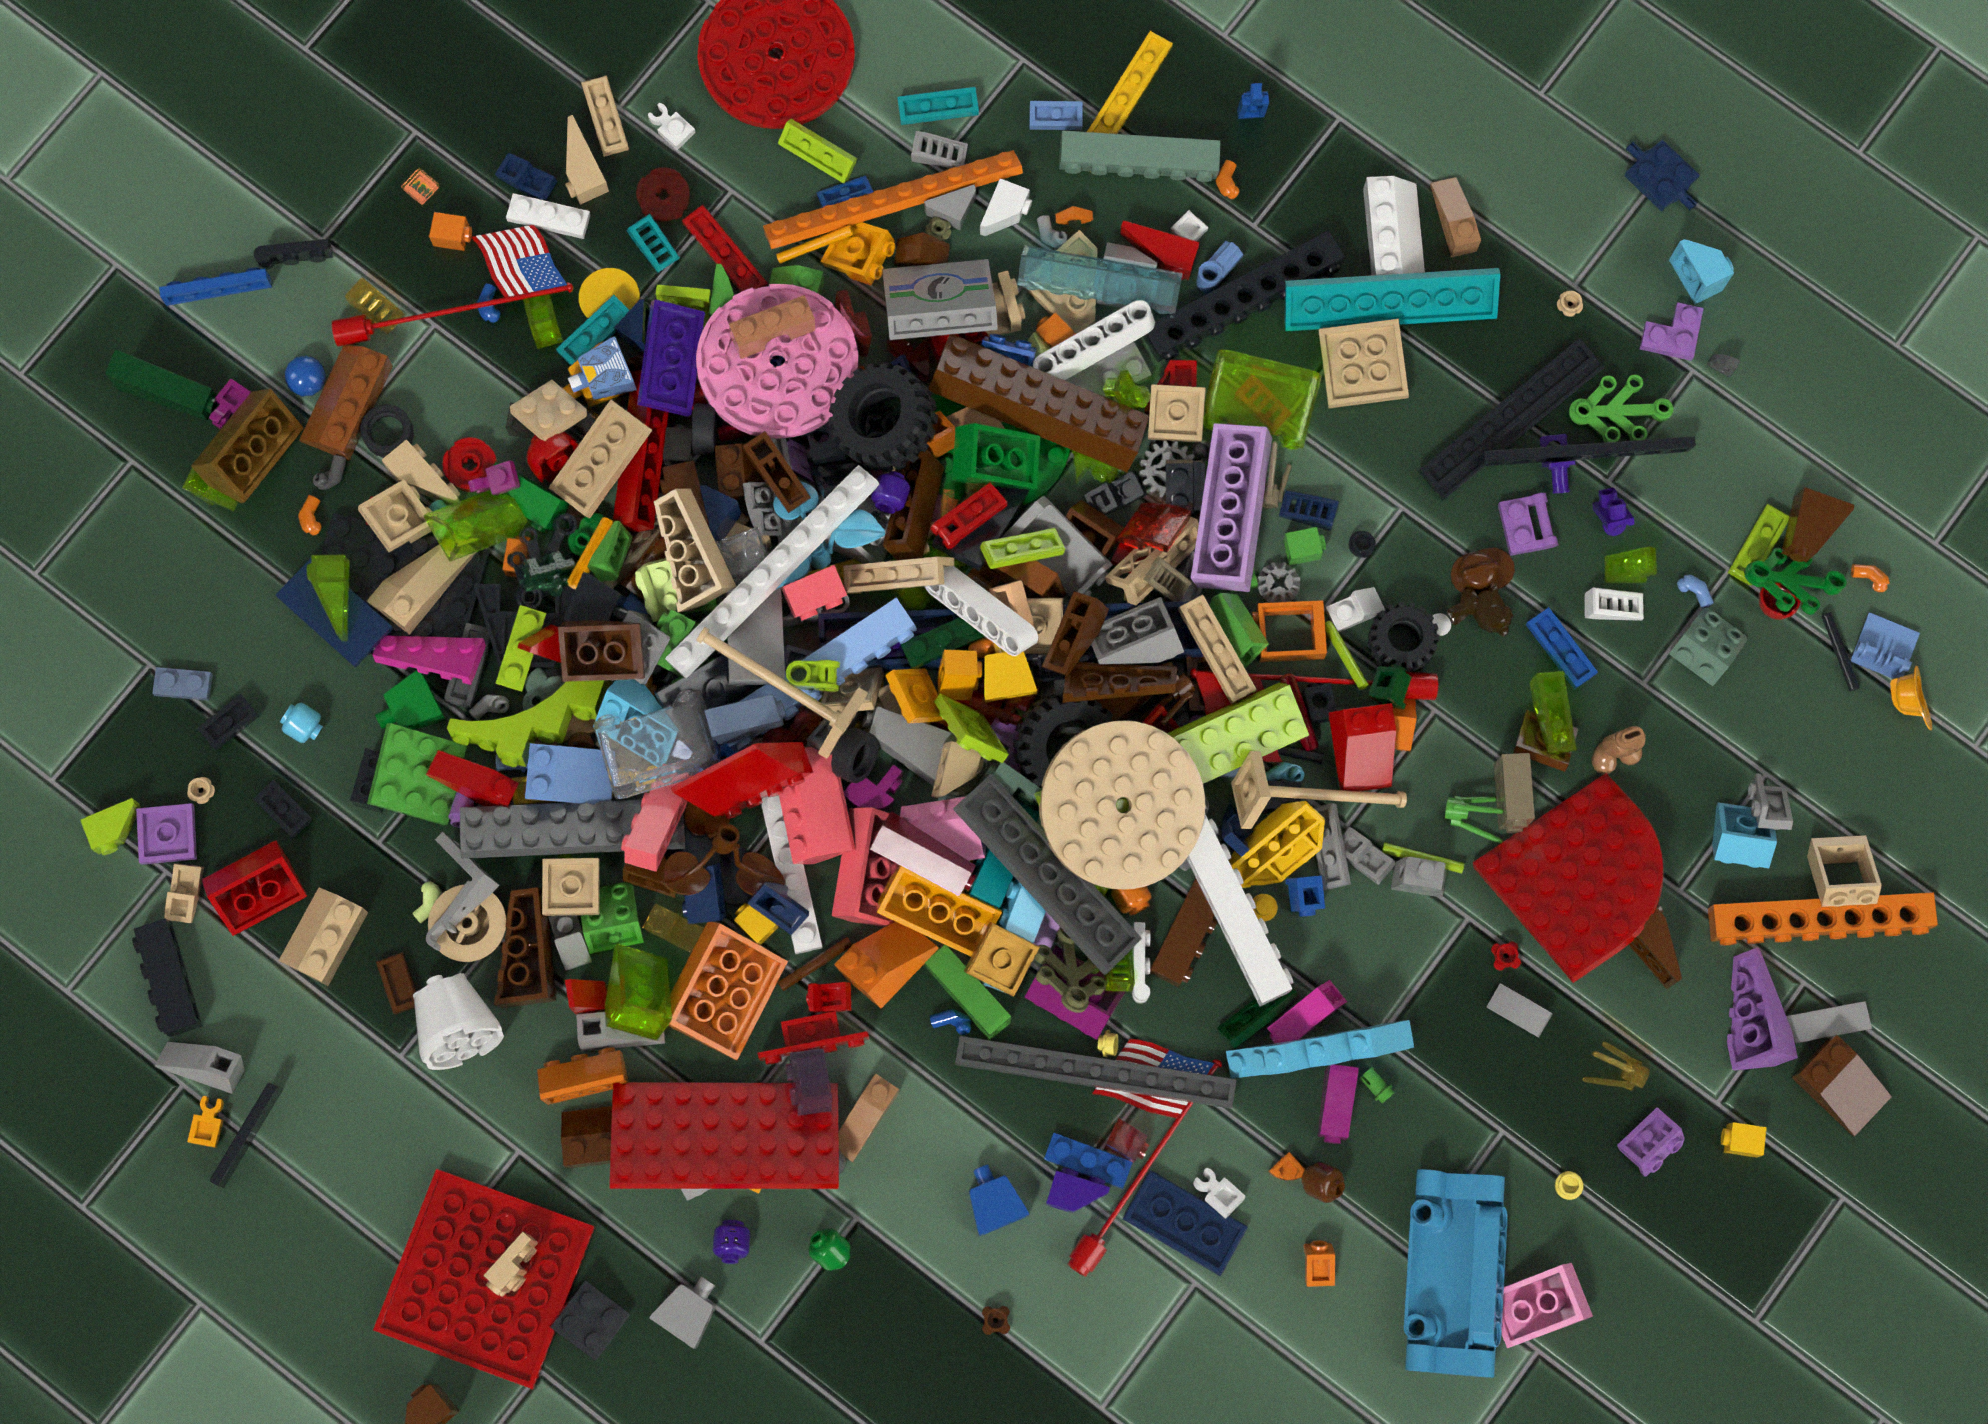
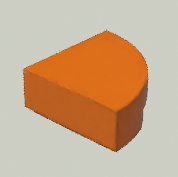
(1074, 213)
(1287, 1168)

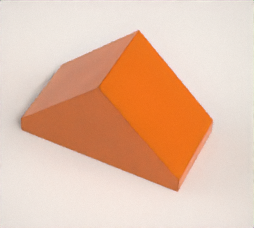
(1405, 725)

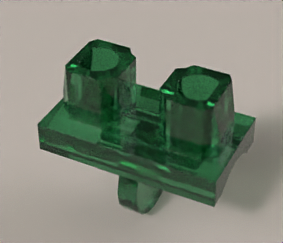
(549, 576)

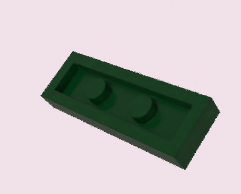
(932, 644)
(1254, 1017)

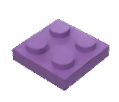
(166, 834)

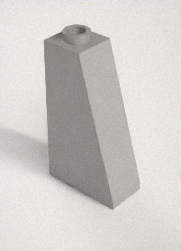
(912, 744)

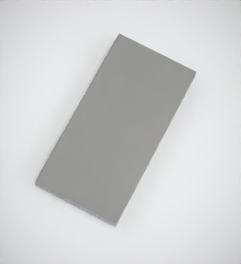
(760, 640)

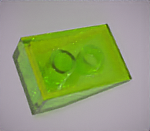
(638, 993)

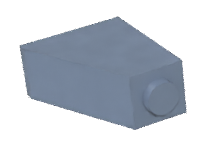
(744, 718)

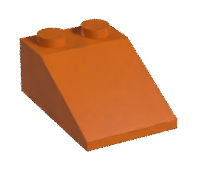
(885, 961)

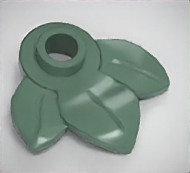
(540, 687)

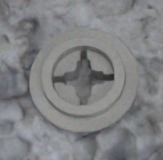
(1279, 594)

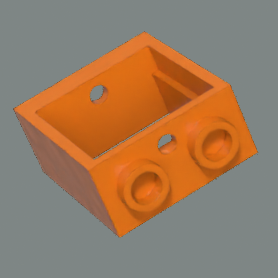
(1316, 612)

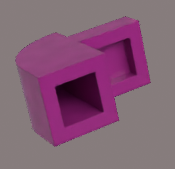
(868, 795)

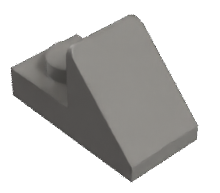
(570, 941)

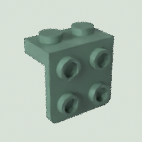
(1709, 646)

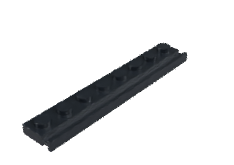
(1511, 418)

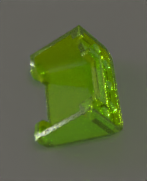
(1263, 395)

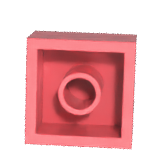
(814, 592)

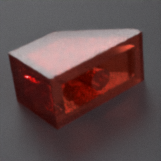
(1127, 1142)

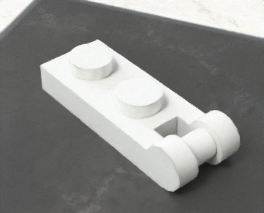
(1141, 964)

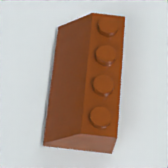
(346, 399)

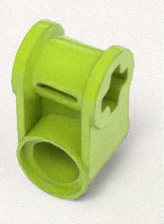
(815, 675)

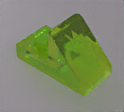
(1100, 470)
(195, 485)
(1631, 566)

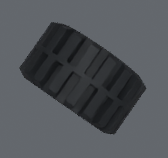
(1413, 619)

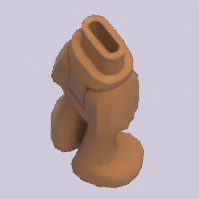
(1624, 745)

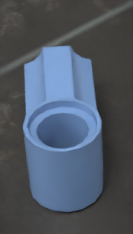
(1218, 266)

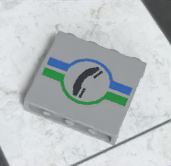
(939, 299)

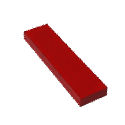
(723, 250)

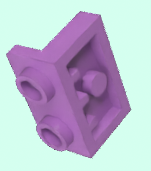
(1652, 1142)

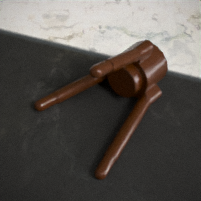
(1184, 692)

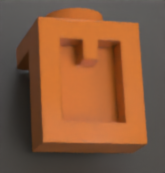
(1319, 1264)

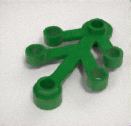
(1760, 575)

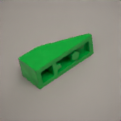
(538, 503)

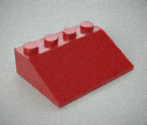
(746, 778)

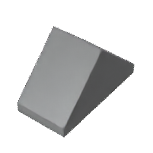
(952, 206)

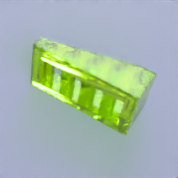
(1121, 983)

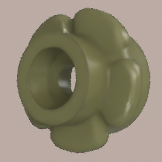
(945, 226)

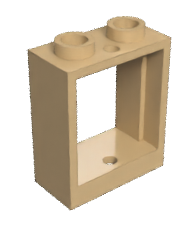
(1852, 850)

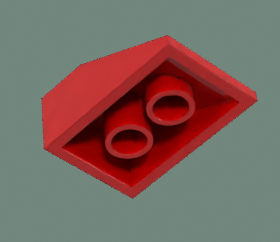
(1364, 746)

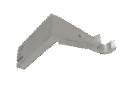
(469, 897)

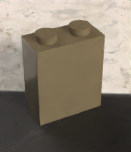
(1514, 791)

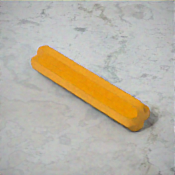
(600, 532)

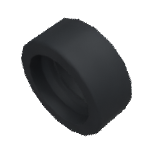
(378, 413)
(704, 429)
(855, 755)

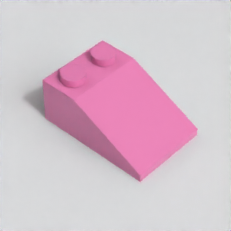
(1543, 1305)

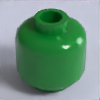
(829, 1249)

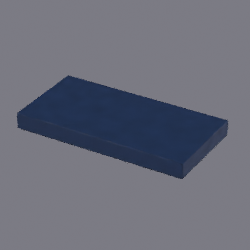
(365, 625)
(1184, 1223)

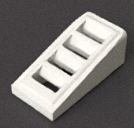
(1597, 604)

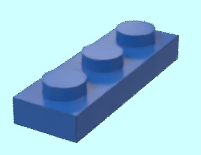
(1561, 648)
(1088, 1160)

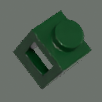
(1390, 686)

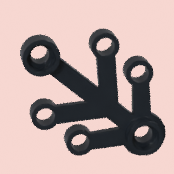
(533, 550)

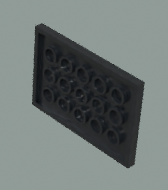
(373, 564)

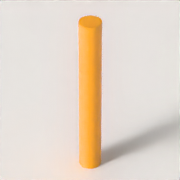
(814, 244)

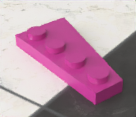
(439, 655)

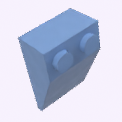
(567, 775)

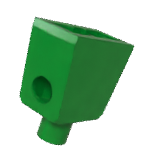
(411, 704)

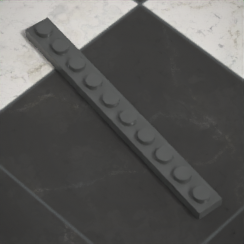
(1095, 1072)

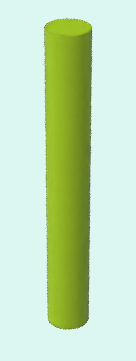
(1345, 655)
(1402, 852)

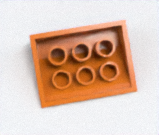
(724, 989)

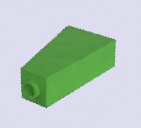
(968, 992)

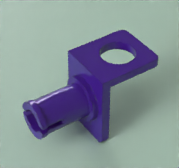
(1557, 468)

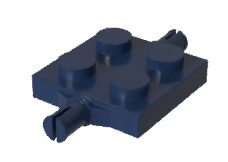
(1661, 175)

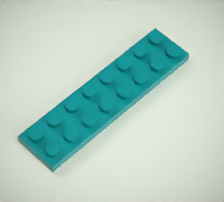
(1406, 297)

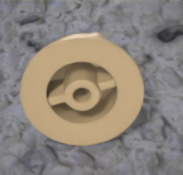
(476, 933)

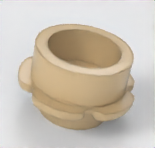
(1574, 298)
(195, 785)

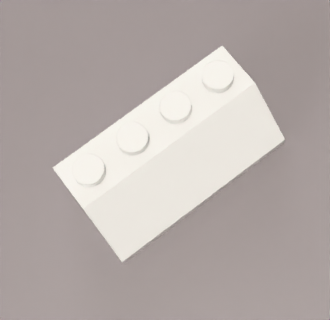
(1393, 226)

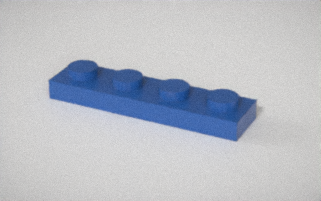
(205, 288)

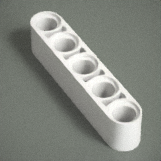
(1099, 332)
(984, 612)

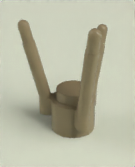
(1271, 494)

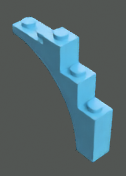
(1320, 1050)

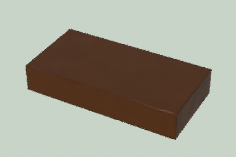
(397, 982)

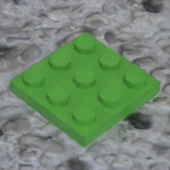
(401, 777)

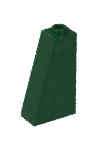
(160, 386)

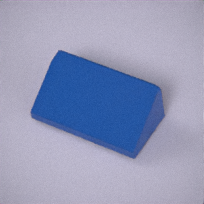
(844, 191)

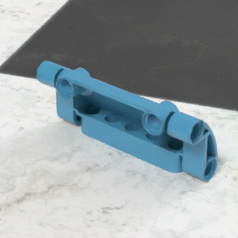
(1456, 1273)

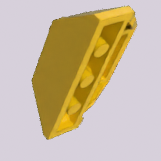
(1280, 844)

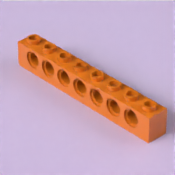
(1722, 916)

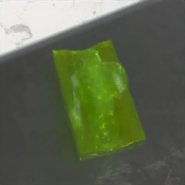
(1126, 391)

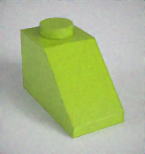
(110, 826)

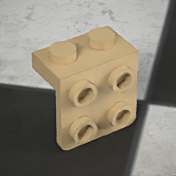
(1007, 310)

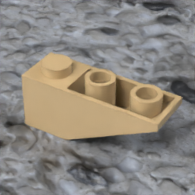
(408, 464)

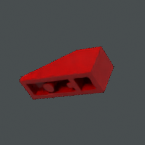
(1168, 250)
(472, 780)
(586, 995)

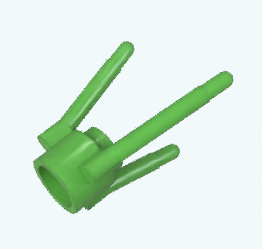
(1458, 808)

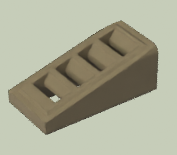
(1167, 580)

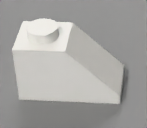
(1005, 207)

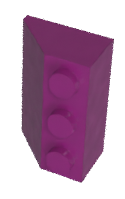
(1090, 1021)

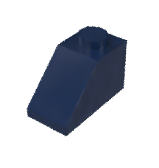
(709, 903)

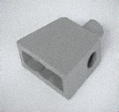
(1419, 876)
(686, 1312)

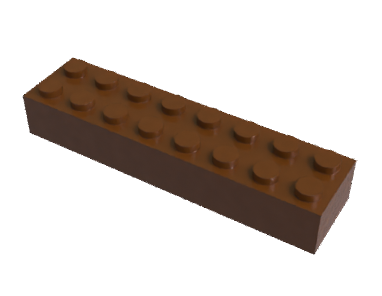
(1038, 403)

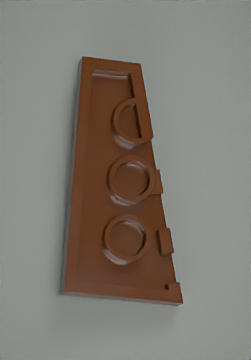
(1108, 681)

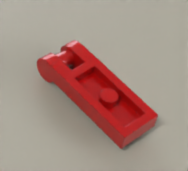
(969, 515)

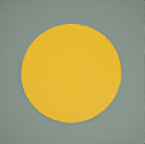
(603, 285)

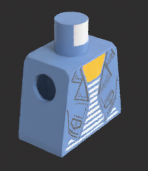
(603, 371)

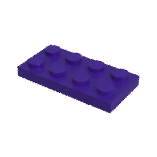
(670, 358)

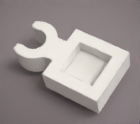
(674, 128)
(1221, 1195)

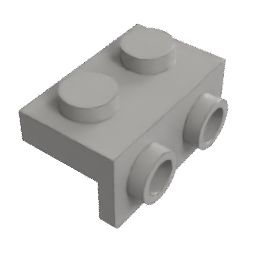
(1770, 805)

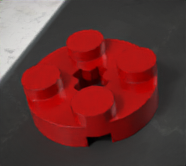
(459, 454)

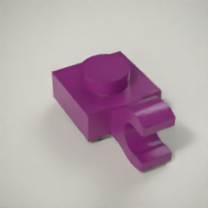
(229, 401)
(499, 479)

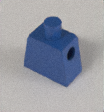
(994, 1202)

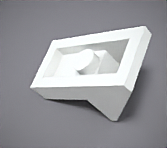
(1355, 609)

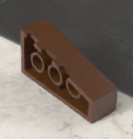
(527, 953)

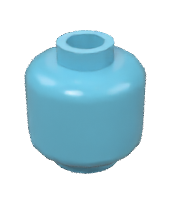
(301, 722)

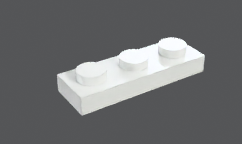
(548, 216)

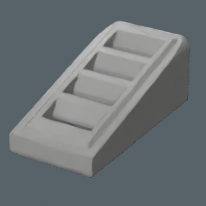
(937, 160)

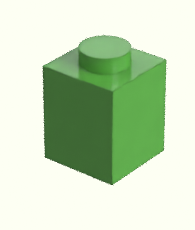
(1303, 546)

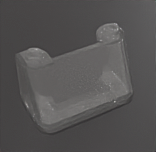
(657, 746)

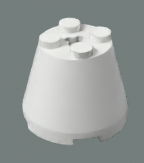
(453, 1022)

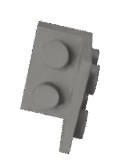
(653, 642)

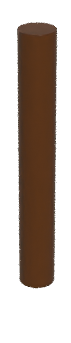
(815, 963)

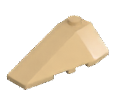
(416, 588)

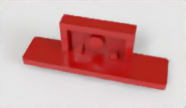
(812, 1033)

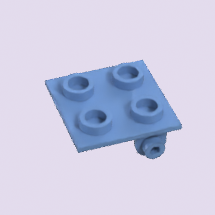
(1885, 647)

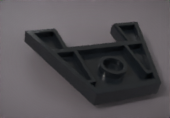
(501, 623)

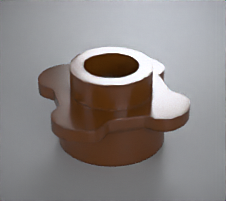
(1000, 1313)

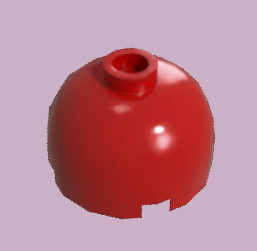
(550, 456)

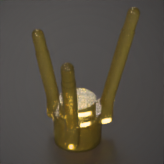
(1632, 1070)

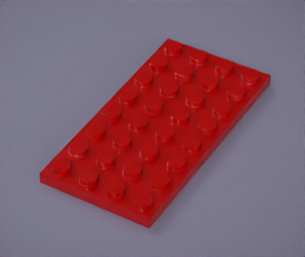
(720, 1138)

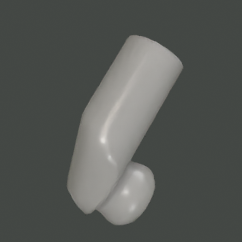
(1048, 235)

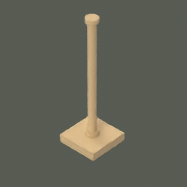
(838, 720)
(1253, 792)

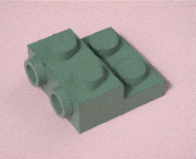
(1014, 783)

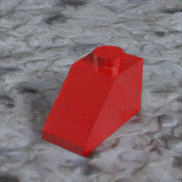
(543, 643)

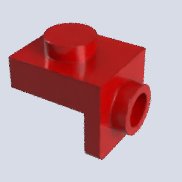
(829, 997)

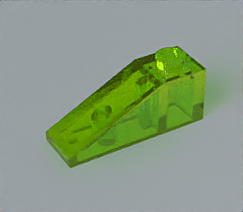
(543, 320)
(331, 582)
(1553, 711)

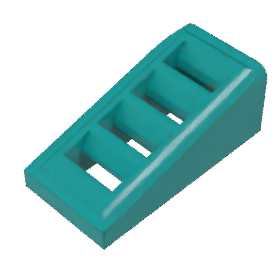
(649, 222)

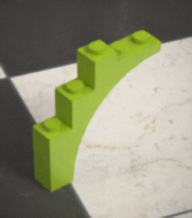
(545, 721)

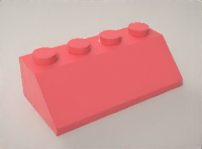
(817, 814)
(863, 872)

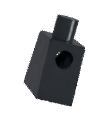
(595, 602)

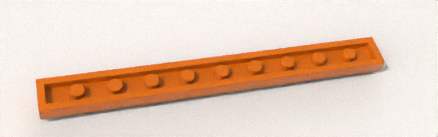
(891, 199)

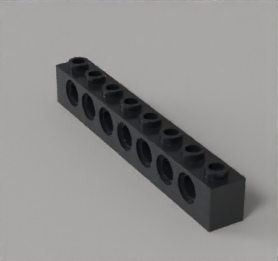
(1320, 248)

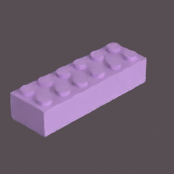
(1231, 507)

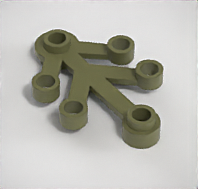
(1073, 996)

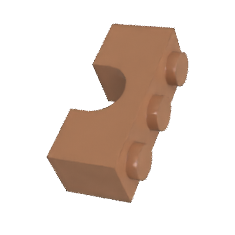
(756, 330)

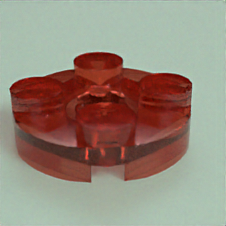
(653, 183)

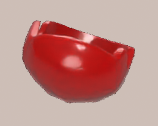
(1767, 603)

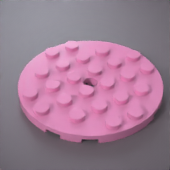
(784, 398)

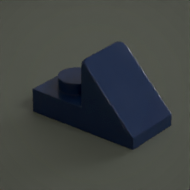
(778, 907)

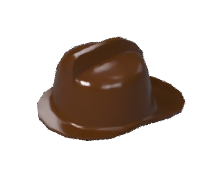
(1482, 570)

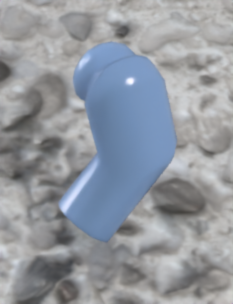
(1697, 586)

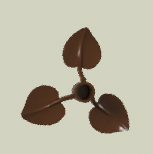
(688, 877)

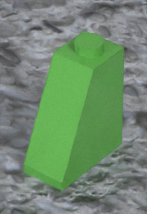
(1238, 626)

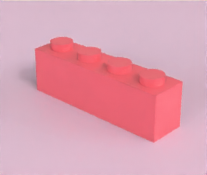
(653, 827)

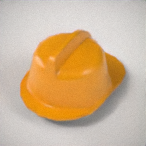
(1909, 697)

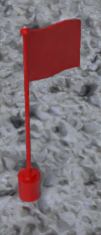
(1422, 687)

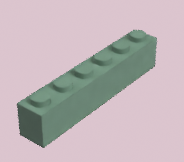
(1139, 155)

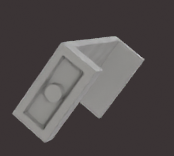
(1080, 564)

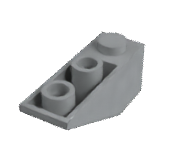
(595, 1035)
(203, 1064)

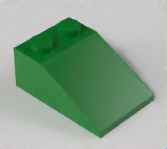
(995, 456)

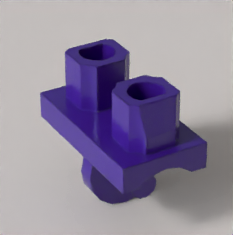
(1612, 512)

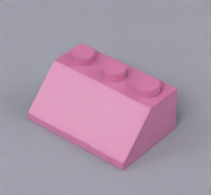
(945, 826)

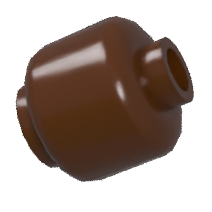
(1323, 1182)

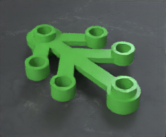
(1616, 410)

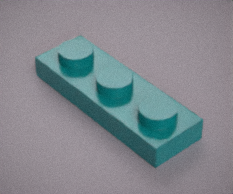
(938, 105)
(594, 330)

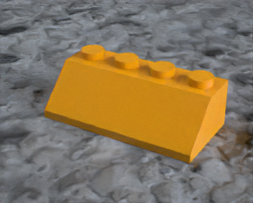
(936, 911)

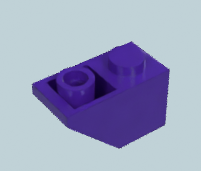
(1073, 1193)

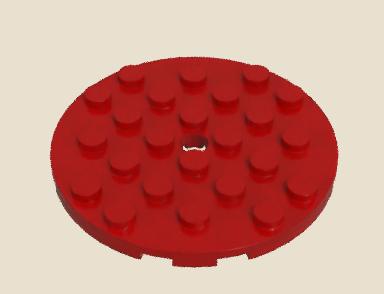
(768, 89)

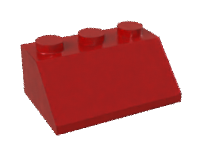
(254, 888)

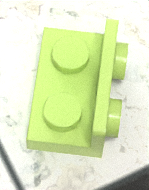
(657, 589)

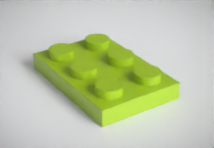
(971, 729)

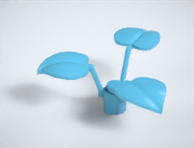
(855, 531)

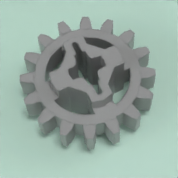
(1155, 471)

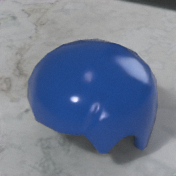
(305, 376)

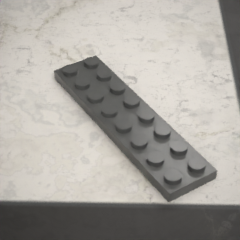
(550, 829)
(1026, 853)

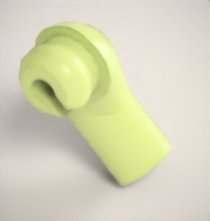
(430, 894)

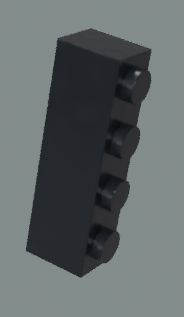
(167, 978)

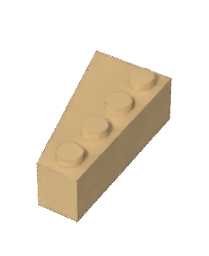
(692, 552)

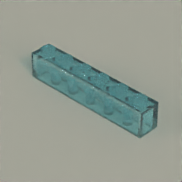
(1098, 279)

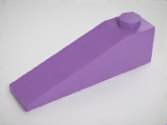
(1759, 1024)

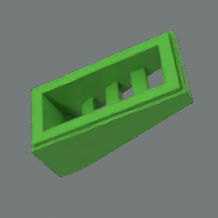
(606, 561)

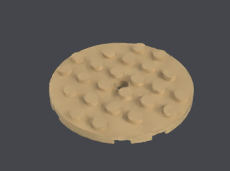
(1082, 796)

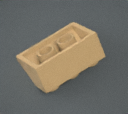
(323, 936)

